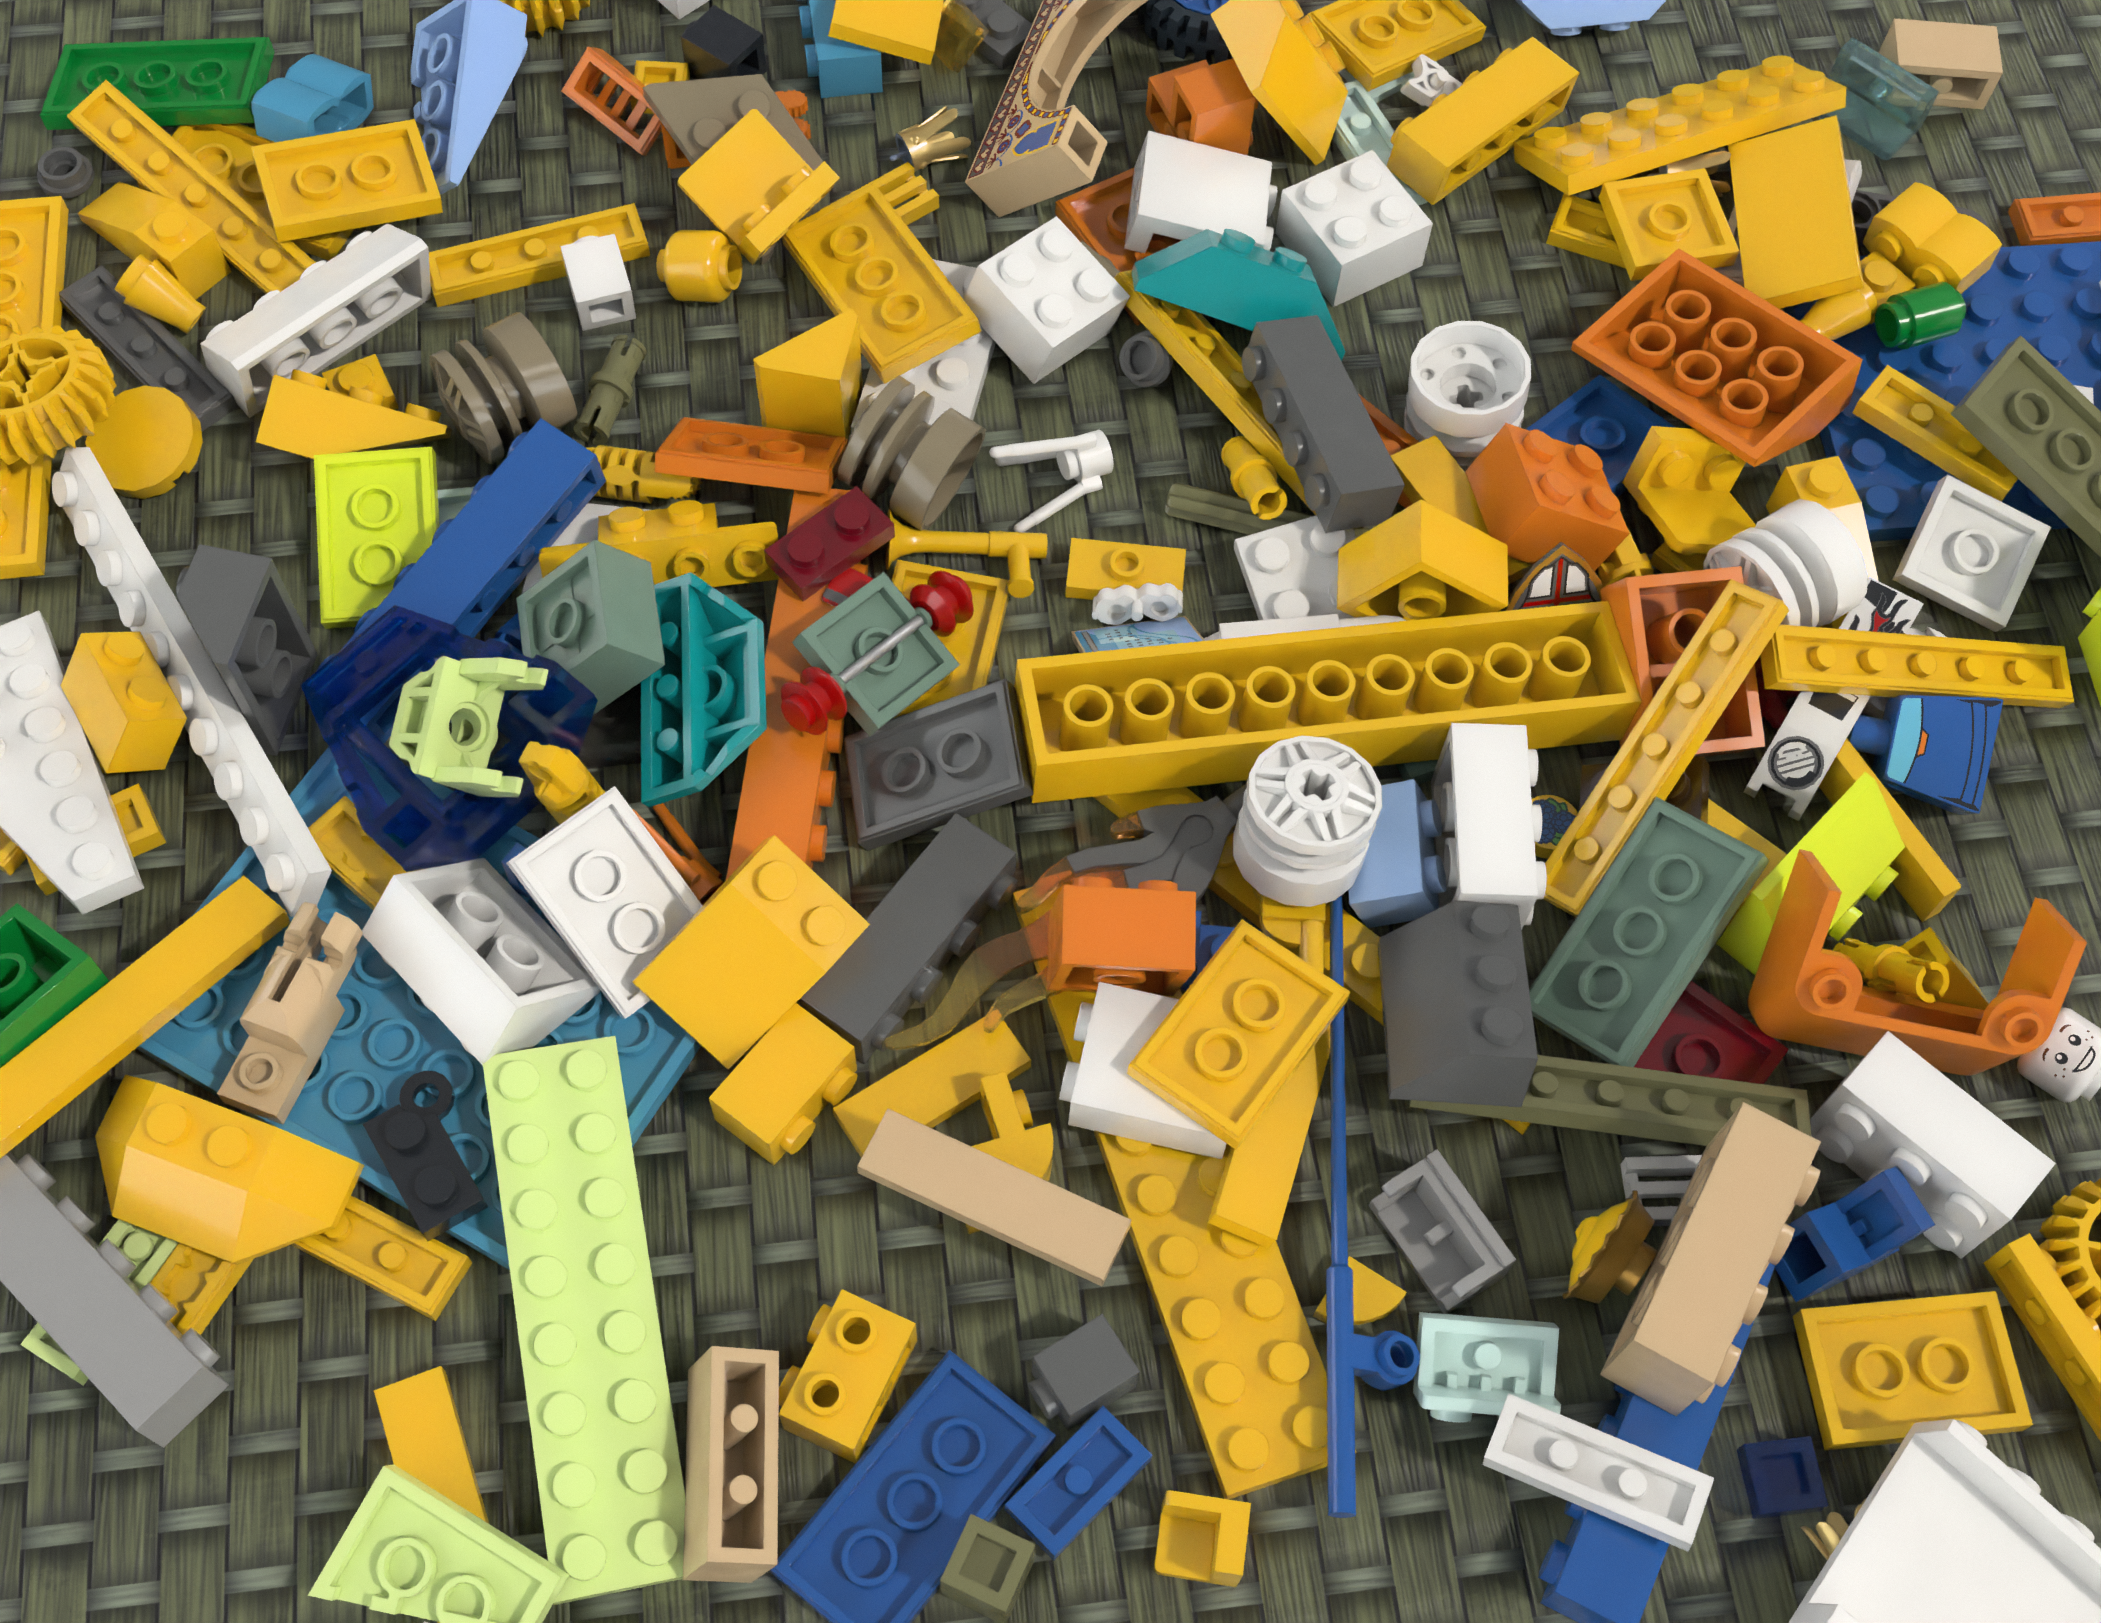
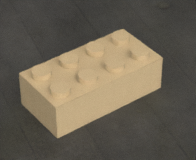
(1713, 1260)

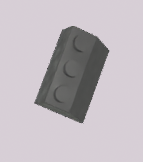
(250, 635)
(1458, 1007)

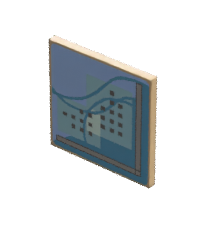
(1136, 635)

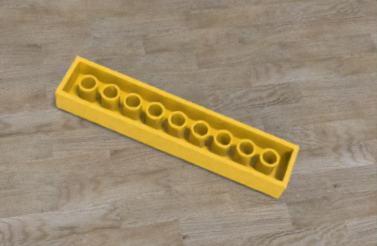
(1381, 688)

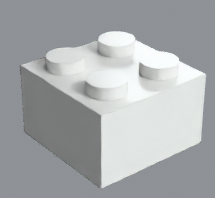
(1353, 227)
(1045, 299)

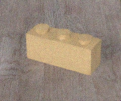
(731, 1465)

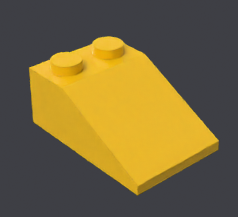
(751, 952)

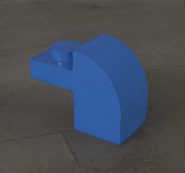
(1852, 1234)

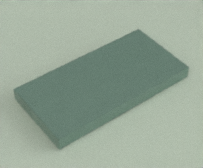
(1644, 933)

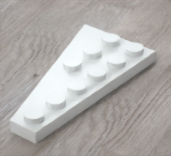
(51, 779)

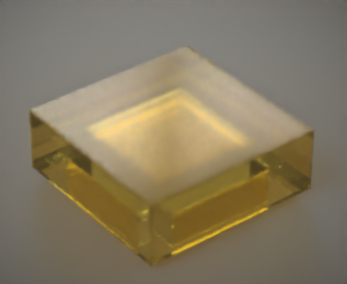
(958, 34)

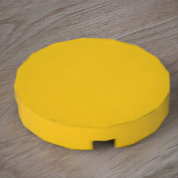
(146, 441)

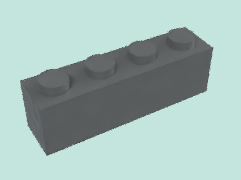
(1321, 423)
(914, 936)

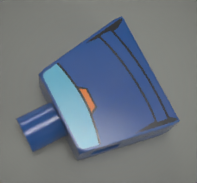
(1933, 747)

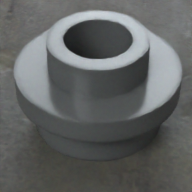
(64, 172)

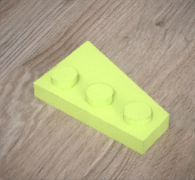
(434, 1560)

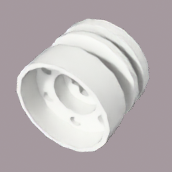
(1466, 387)
(1799, 558)
(1306, 820)

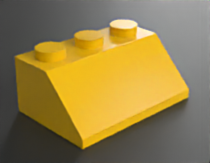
(1287, 68)

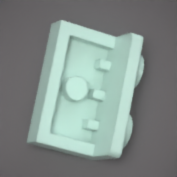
(1477, 1361)

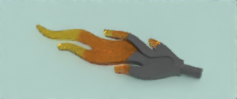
(1176, 846)

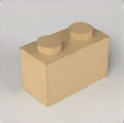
(1950, 57)

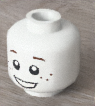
(2068, 1060)

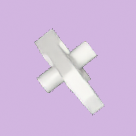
(1428, 82)

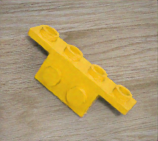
(681, 542)

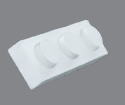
(1598, 1472)

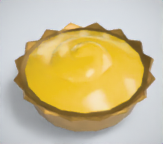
(1611, 1251)

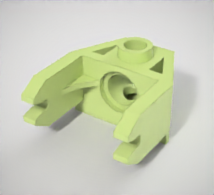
(471, 697)

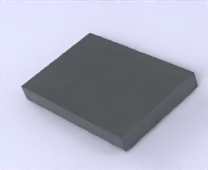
(936, 764)

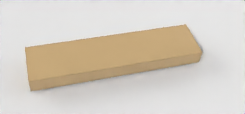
(994, 1197)

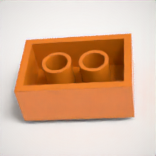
(1657, 622)

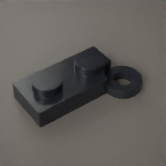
(424, 1158)

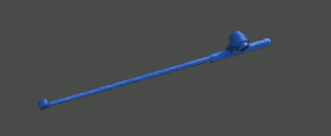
(1379, 1360)

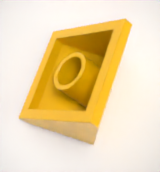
(813, 379)

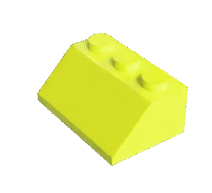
(1854, 846)

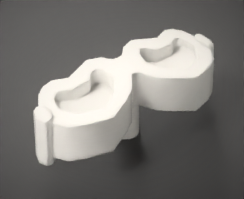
(1126, 602)

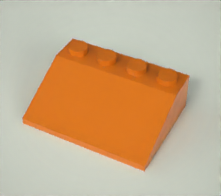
(1722, 360)

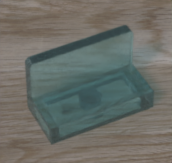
(1881, 100)

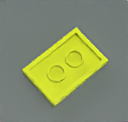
(371, 523)

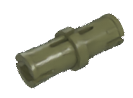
(610, 390)

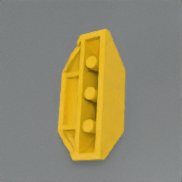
(216, 1174)

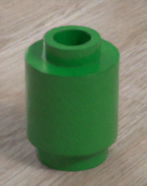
(1920, 316)

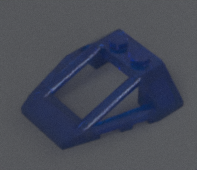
(419, 826)

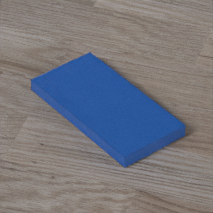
(903, 1506)

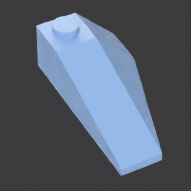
(464, 68)

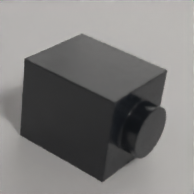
(722, 47)

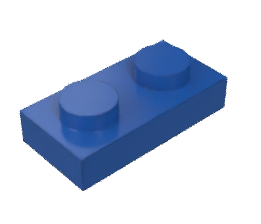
(1078, 1482)

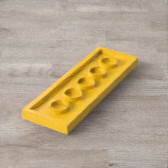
(1678, 124)

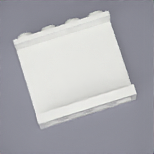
(1957, 1542)

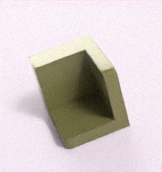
(987, 1569)

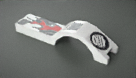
(1823, 721)

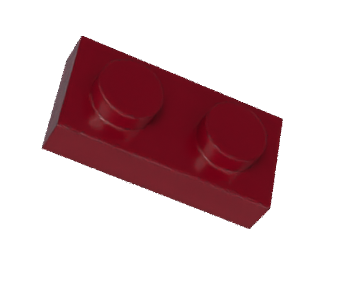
(829, 543)

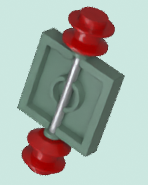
(876, 653)

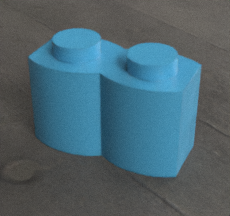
(312, 100)

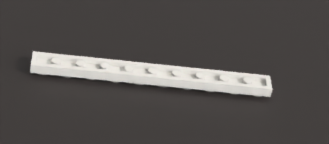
(214, 721)

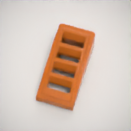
(585, 79)

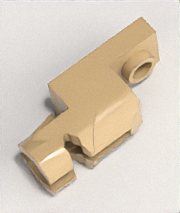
(291, 1014)

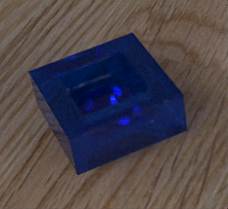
(1782, 1477)

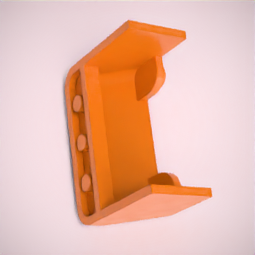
(1821, 999)

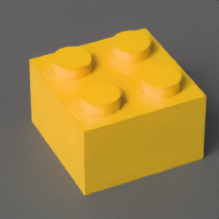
(1422, 568)

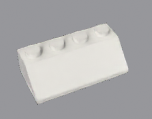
(320, 315)

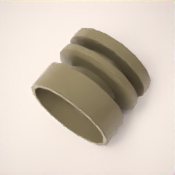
(509, 384)
(901, 448)

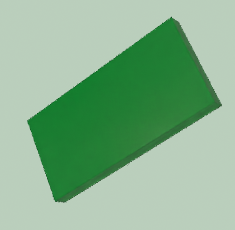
(165, 79)

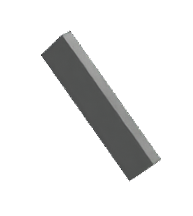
(144, 346)

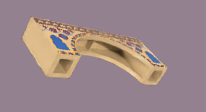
(1034, 141)

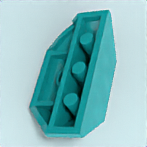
(1235, 281)
(706, 696)

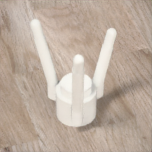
(1078, 457)

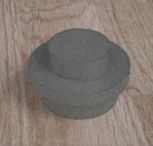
(1145, 360)

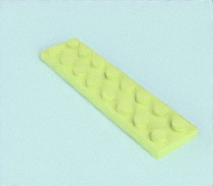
(586, 1318)

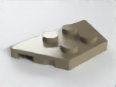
(706, 109)

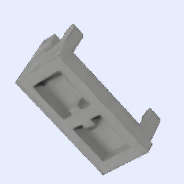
(1442, 1232)

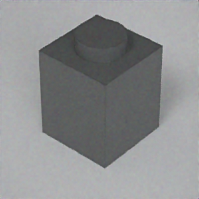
(1082, 1373)

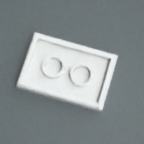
(607, 894)

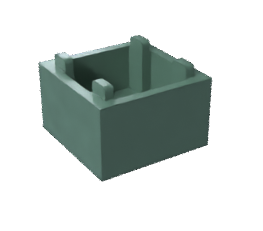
(595, 620)

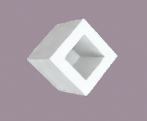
(598, 281)

